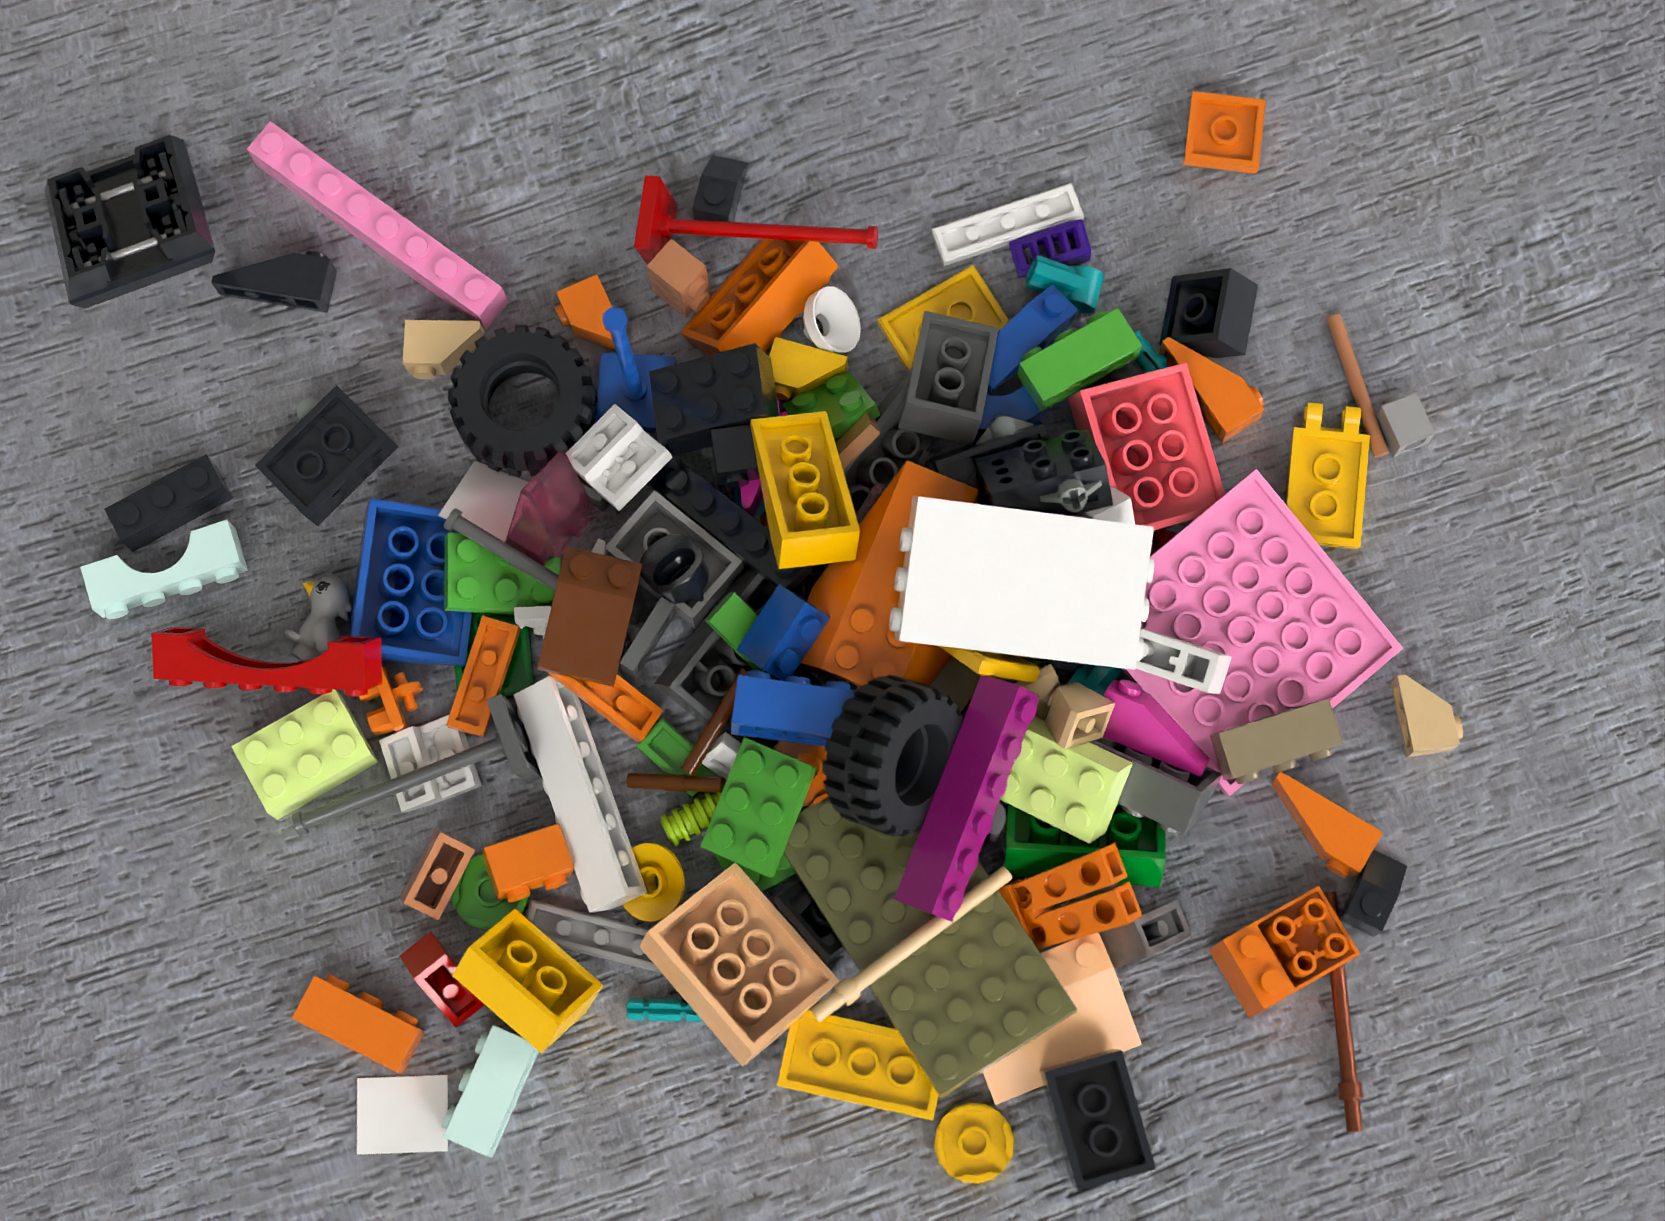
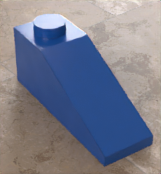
(1030, 328)

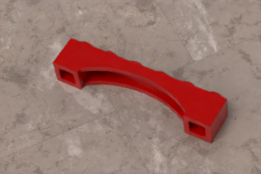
(190, 656)

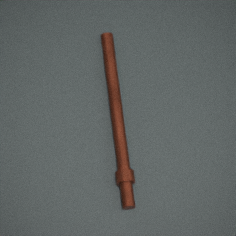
(1349, 1089)

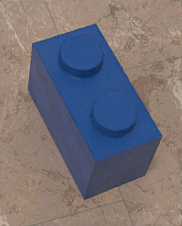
(783, 633)

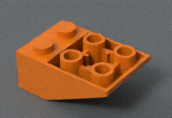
(1284, 951)

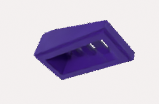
(1047, 237)

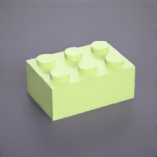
(305, 754)
(1066, 786)

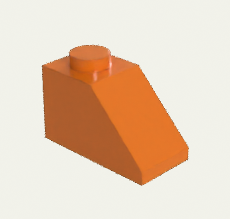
(583, 309)

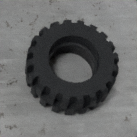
(514, 355)
(890, 753)

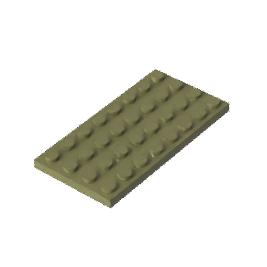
(961, 995)

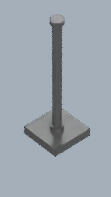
(642, 635)
(509, 741)

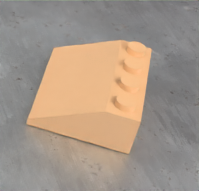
(738, 963)
(1097, 1026)

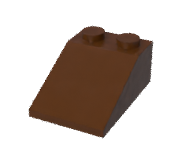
(589, 616)

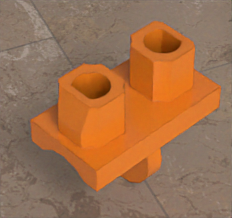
(391, 715)

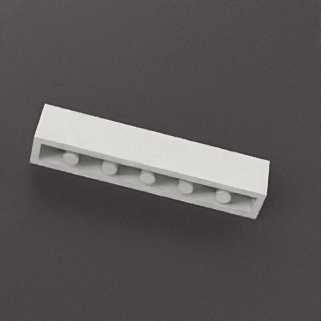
(580, 795)

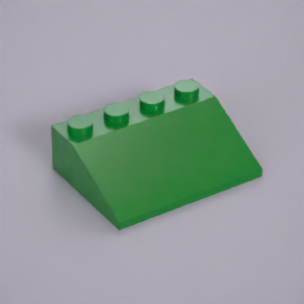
(1038, 846)

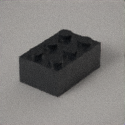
(711, 394)
(1097, 1119)

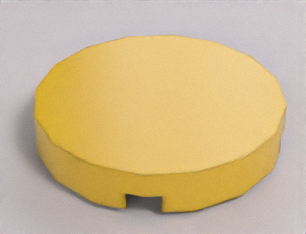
(974, 1143)

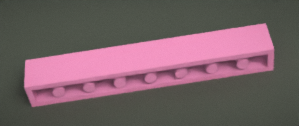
(377, 225)

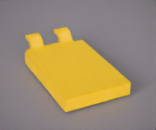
(1329, 477)

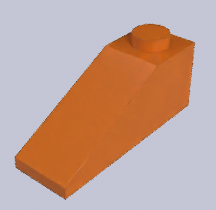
(1222, 395)
(1331, 830)

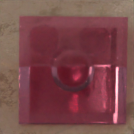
(549, 512)

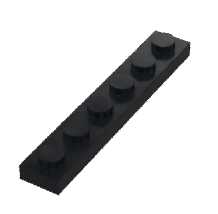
(724, 521)

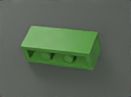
(1078, 358)

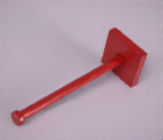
(658, 224)

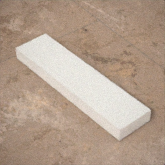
(1006, 223)

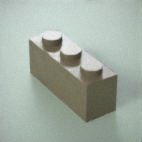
(1276, 741)

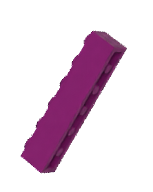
(967, 797)

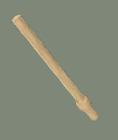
(849, 989)

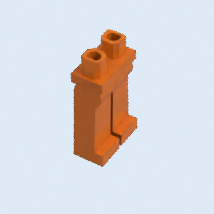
(1034, 899)

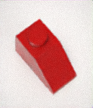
(433, 971)

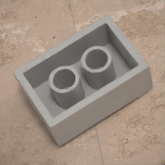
(659, 519)

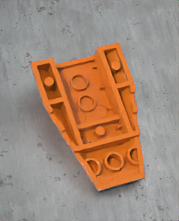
(862, 592)

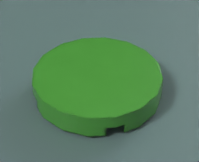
(476, 898)

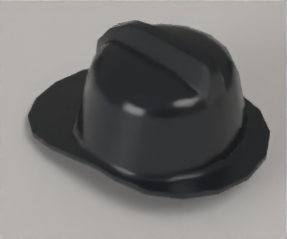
(675, 568)

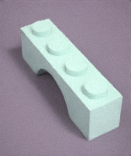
(211, 556)

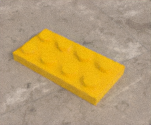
(856, 1065)

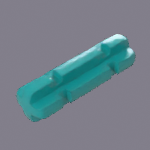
(660, 1010)

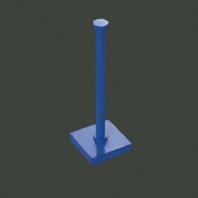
(625, 375)

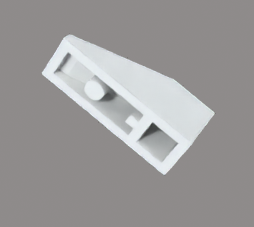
(1183, 662)

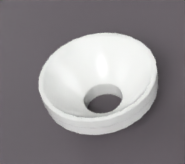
(837, 317)

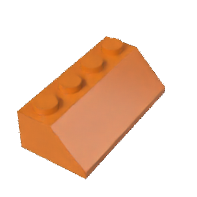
(761, 296)

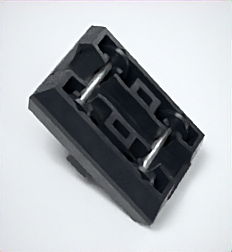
(124, 226)

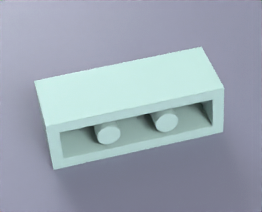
(490, 1091)

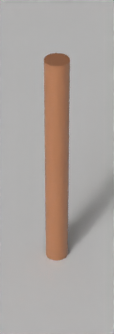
(1357, 385)

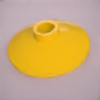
(661, 900)

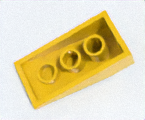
(804, 490)

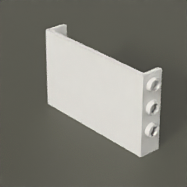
(1023, 583)

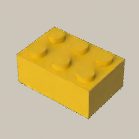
(527, 980)

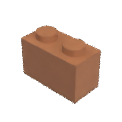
(679, 279)
(436, 874)

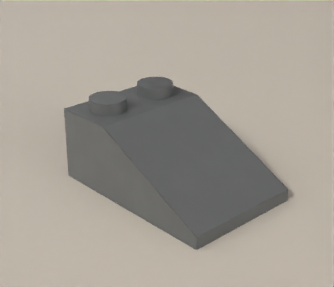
(949, 378)

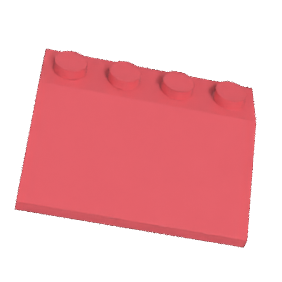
(1153, 444)

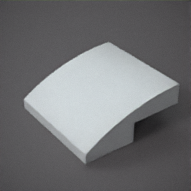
(617, 457)
(420, 747)

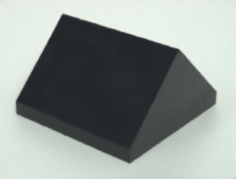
(808, 921)

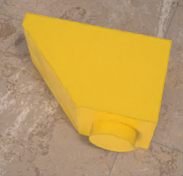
(802, 367)

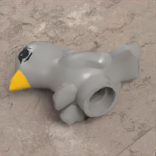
(328, 601)

